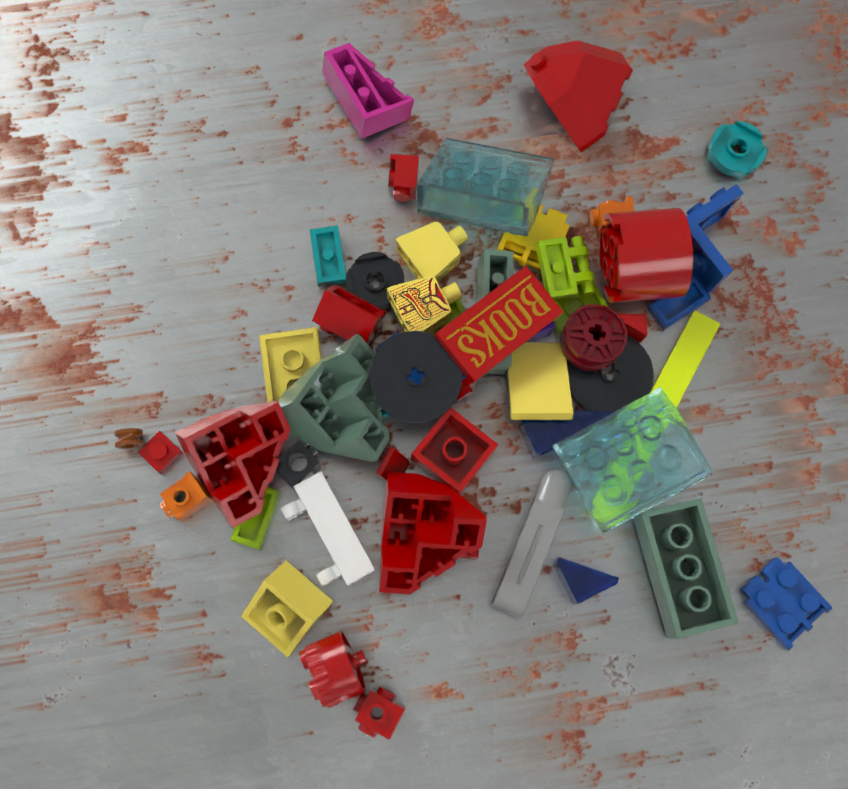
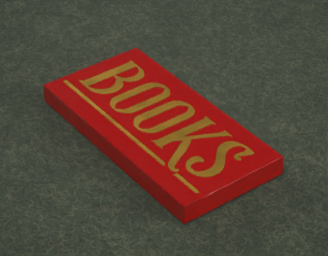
(498, 324)

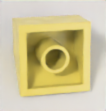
(286, 608)

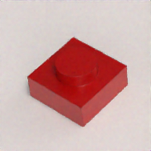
(160, 452)

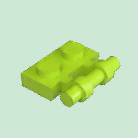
(557, 267)

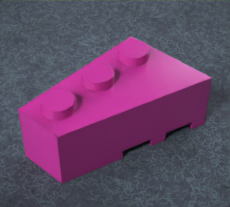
(363, 92)

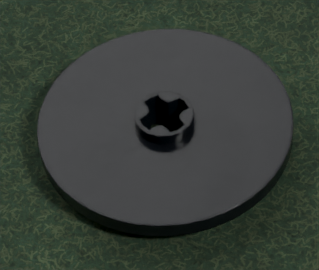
(632, 381)
(401, 396)

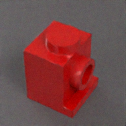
(403, 176)

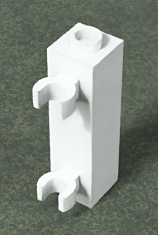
(334, 529)

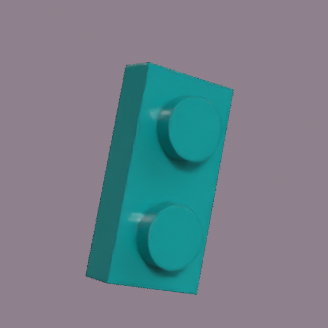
(328, 256)

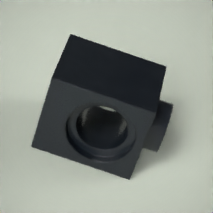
(298, 450)

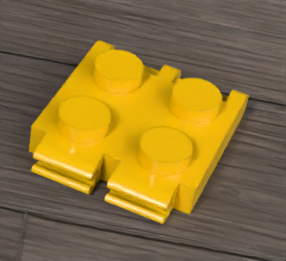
(544, 228)

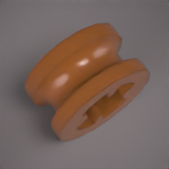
(128, 438)

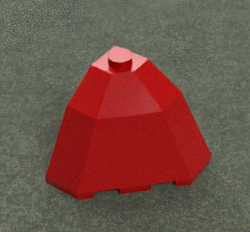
(580, 86)
(236, 456)
(424, 531)

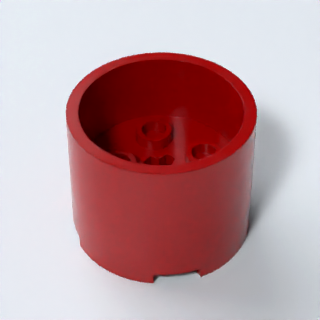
(646, 255)

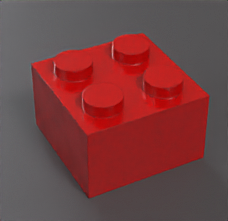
(454, 451)

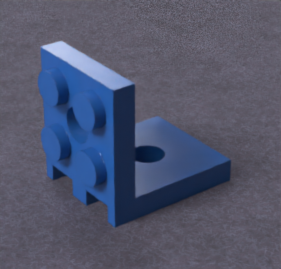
(708, 262)

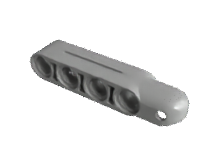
(533, 543)

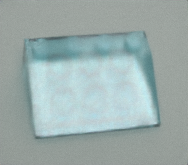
(484, 186)
(632, 460)

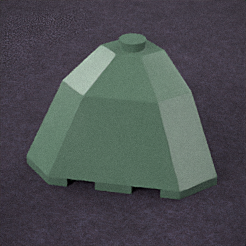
(335, 404)

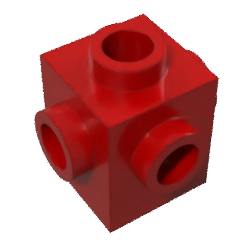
(381, 724)

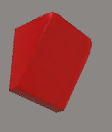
(636, 325)
(392, 462)

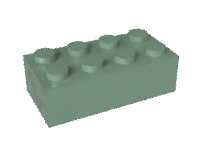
(685, 569)

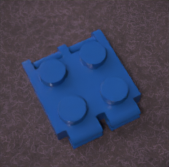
(784, 601)

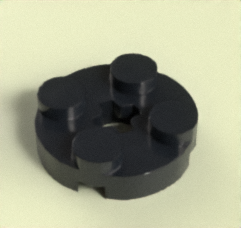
(374, 264)

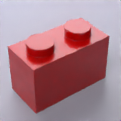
(347, 315)

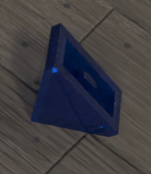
(581, 581)

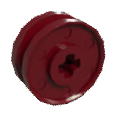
(608, 340)

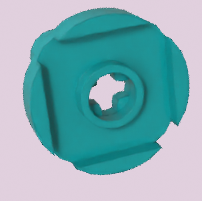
(732, 163)

